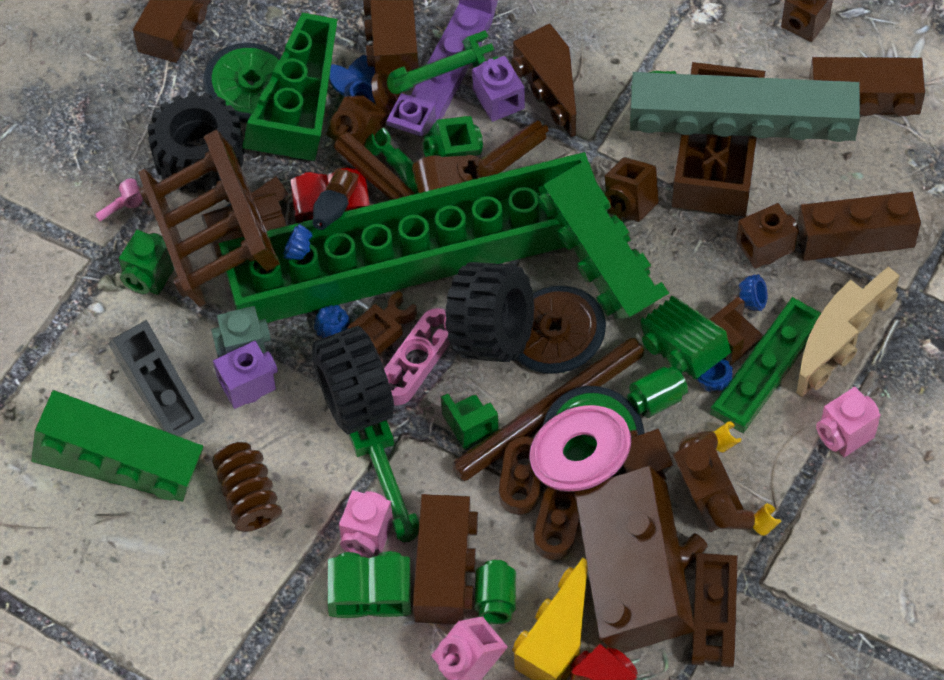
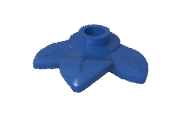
(354, 80)

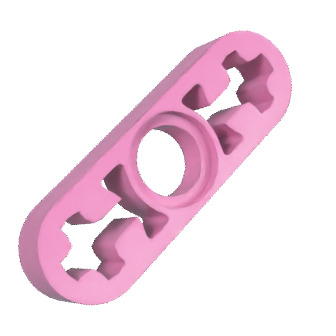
(417, 340)

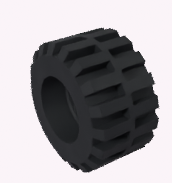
(188, 120)
(489, 312)
(353, 379)

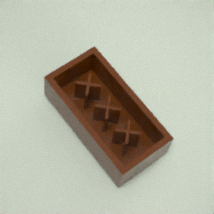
(713, 169)

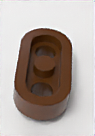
(518, 478)
(556, 524)

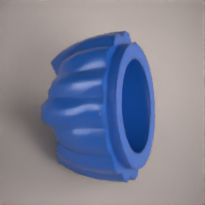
(298, 243)
(754, 292)
(331, 320)
(716, 377)

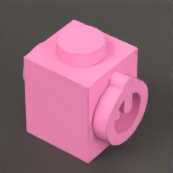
(848, 422)
(365, 523)
(469, 650)

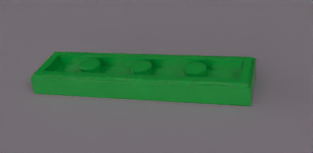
(766, 366)

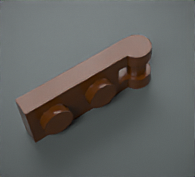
(714, 608)

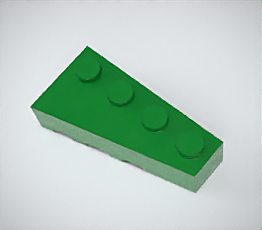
(294, 101)
(600, 243)
(113, 448)

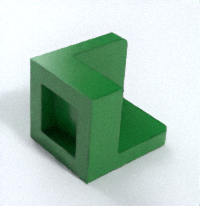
(469, 419)

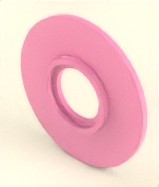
(566, 475)

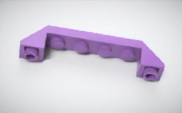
(432, 97)

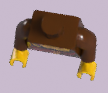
(712, 486)

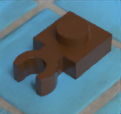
(384, 325)

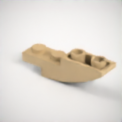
(838, 327)

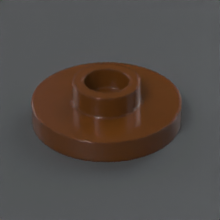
(381, 93)

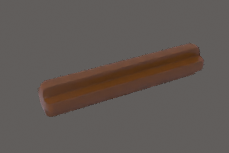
(512, 149)
(371, 167)

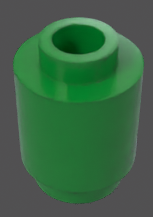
(657, 391)
(495, 591)

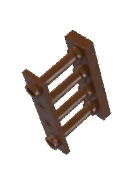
(243, 217)

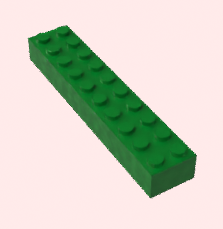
(404, 243)

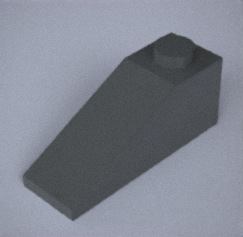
(155, 379)

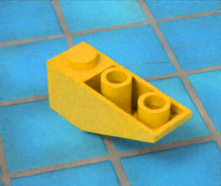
(556, 637)

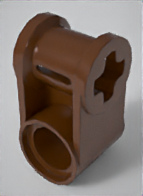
(439, 171)

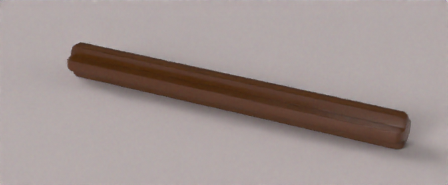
(533, 418)

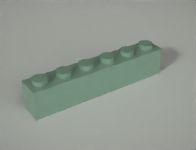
(745, 106)

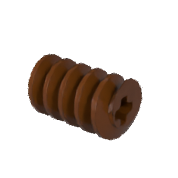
(246, 486)

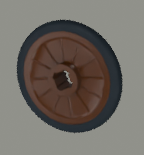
(580, 333)

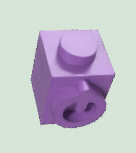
(498, 88)
(246, 374)

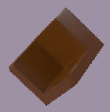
(740, 332)

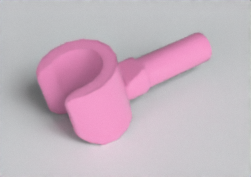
(129, 197)

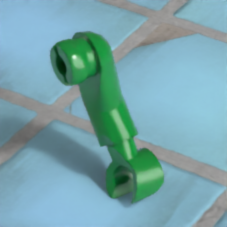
(393, 156)

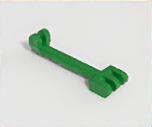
(402, 81)
(404, 524)

